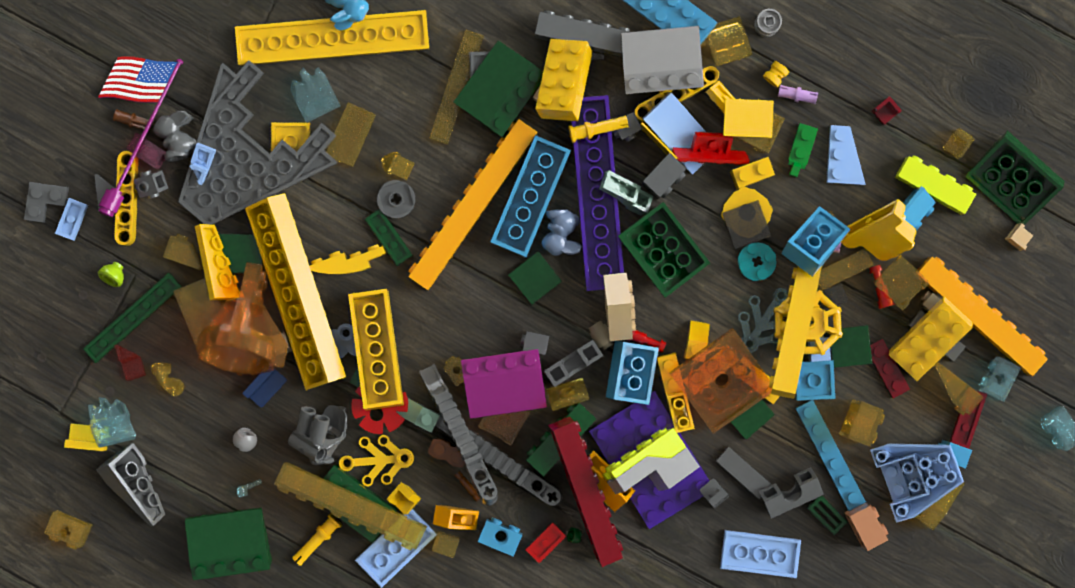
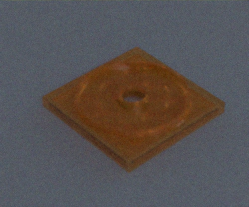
(745, 384)

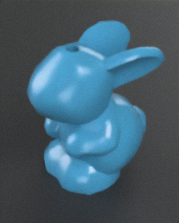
(352, 12)

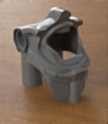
(311, 433)

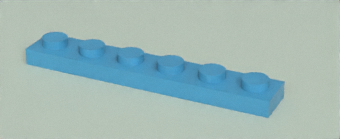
(830, 455)

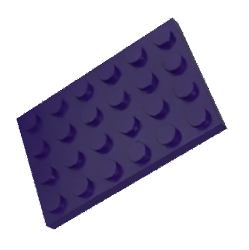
(627, 430)

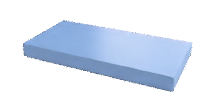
(674, 126)
(760, 553)
(387, 558)

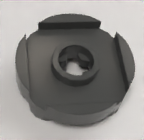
(390, 208)

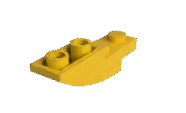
(340, 264)
(675, 397)

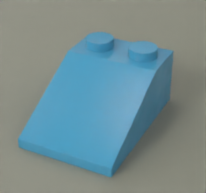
(815, 241)

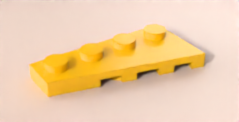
(218, 276)

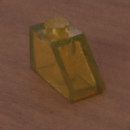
(183, 252)

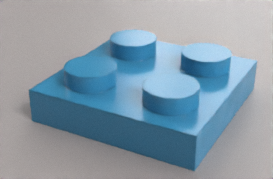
(816, 381)

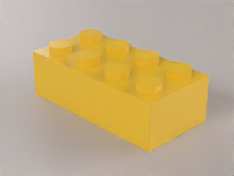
(564, 80)
(930, 338)

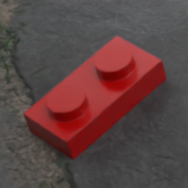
(545, 542)

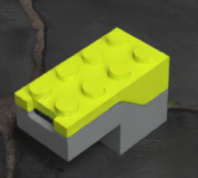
(661, 458)

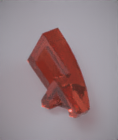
(131, 363)

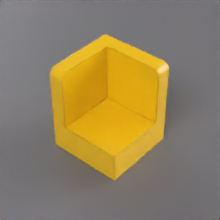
(404, 498)

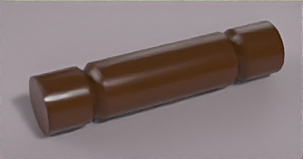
(467, 485)

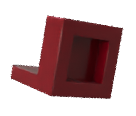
(886, 110)

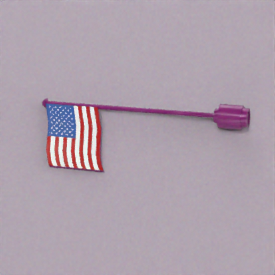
(138, 82)

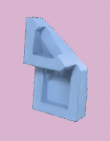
(202, 161)

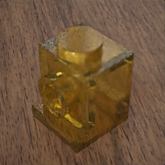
(450, 364)

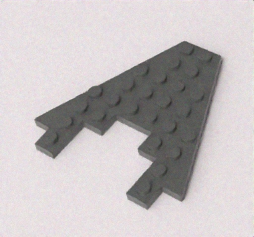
(241, 167)

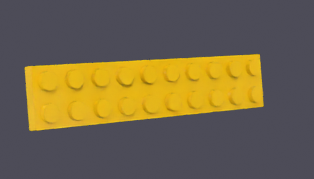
(322, 40)

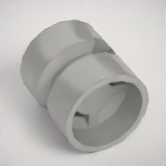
(768, 22)

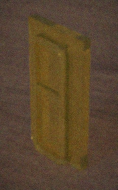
(351, 134)

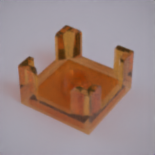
(504, 425)

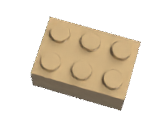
(619, 306)

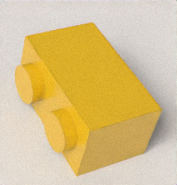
(752, 173)

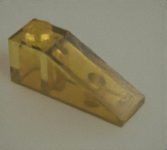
(961, 394)
(935, 513)

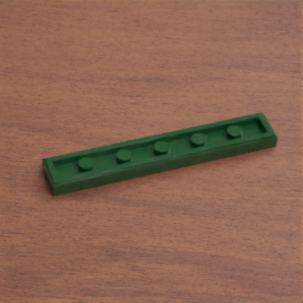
(132, 318)

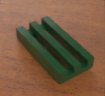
(816, 503)

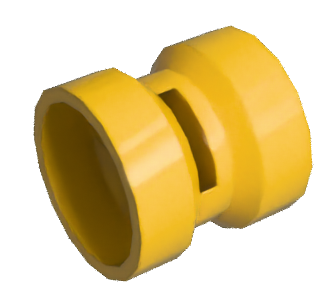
(775, 74)

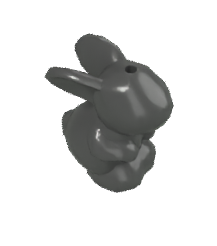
(177, 142)

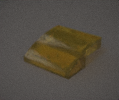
(729, 42)

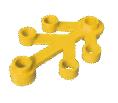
(379, 460)

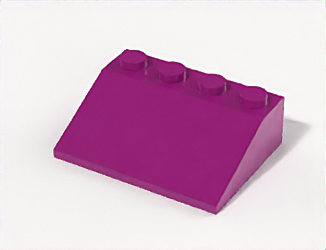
(504, 383)

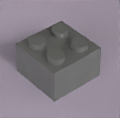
(663, 176)

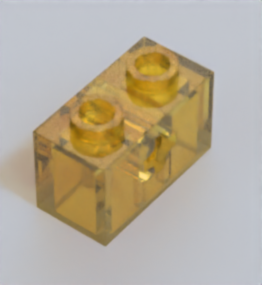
(78, 528)

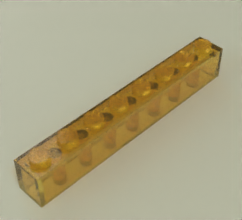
(350, 505)

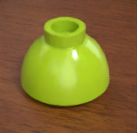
(112, 274)

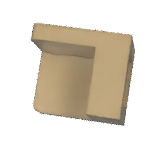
(1019, 237)

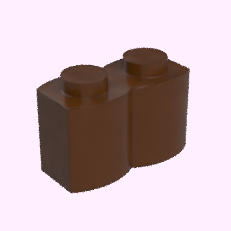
(444, 450)

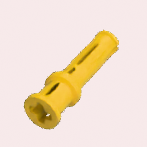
(588, 130)
(323, 533)

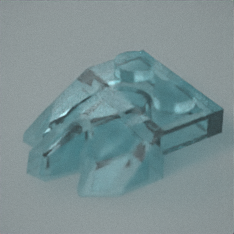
(314, 94)
(110, 423)

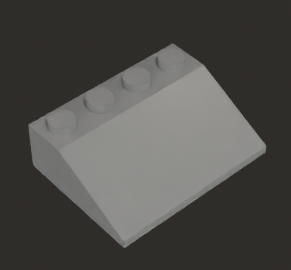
(662, 59)

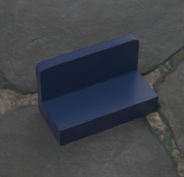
(265, 387)

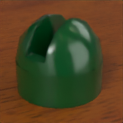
(574, 535)

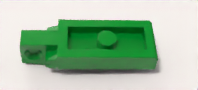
(801, 148)

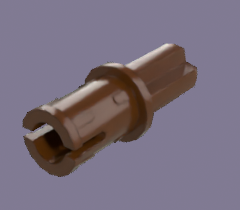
(130, 119)

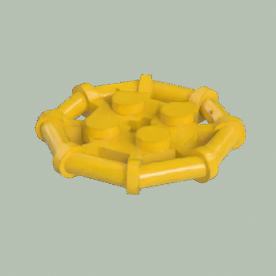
(820, 325)

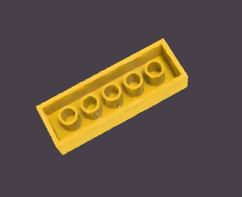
(376, 349)

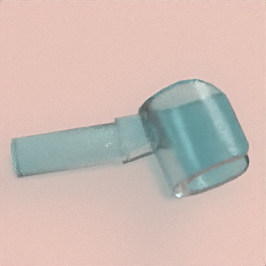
(242, 490)

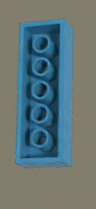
(530, 196)

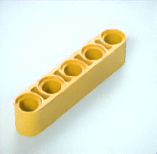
(685, 93)
(131, 207)

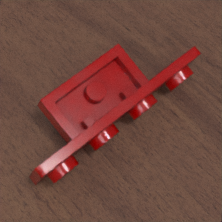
(712, 149)

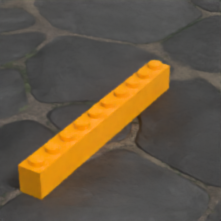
(473, 204)

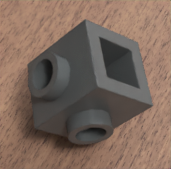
(150, 184)

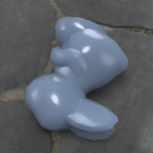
(561, 225)

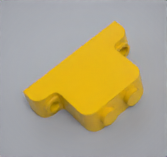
(882, 232)

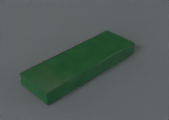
(388, 237)

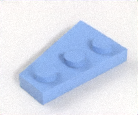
(843, 159)

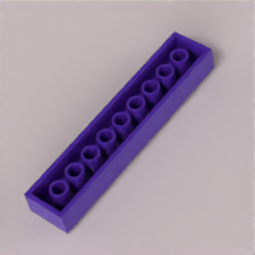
(597, 208)

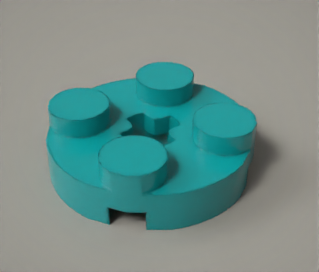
(766, 256)

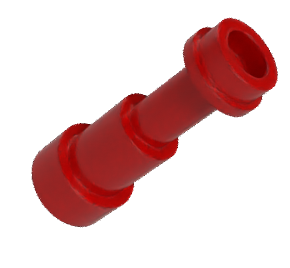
(884, 300)
(641, 338)

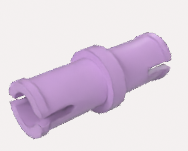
(798, 94)

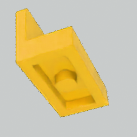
(82, 438)

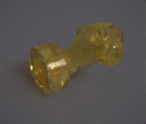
(171, 385)

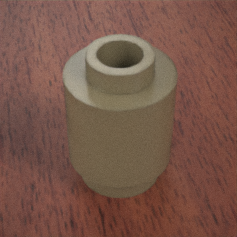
(600, 335)

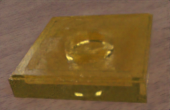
(567, 394)

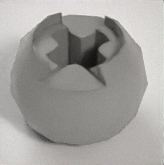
(244, 439)

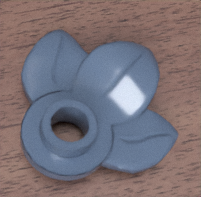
(343, 343)

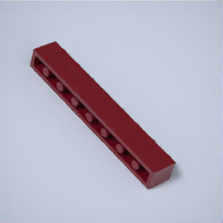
(585, 491)

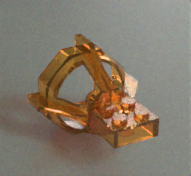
(240, 329)

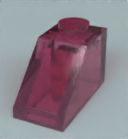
(148, 151)

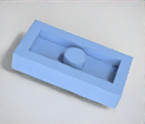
(71, 219)

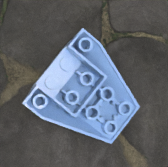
(916, 475)

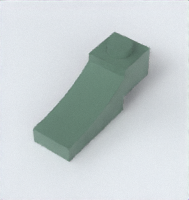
(627, 193)
(420, 415)

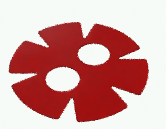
(390, 416)

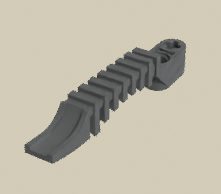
(460, 434)
(509, 467)

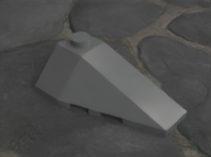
(130, 481)

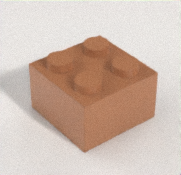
(866, 526)

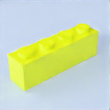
(940, 187)

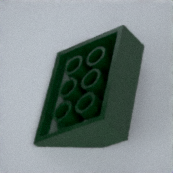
(499, 88)
(1015, 179)
(663, 249)
(227, 544)

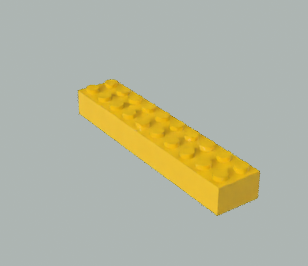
(295, 291)

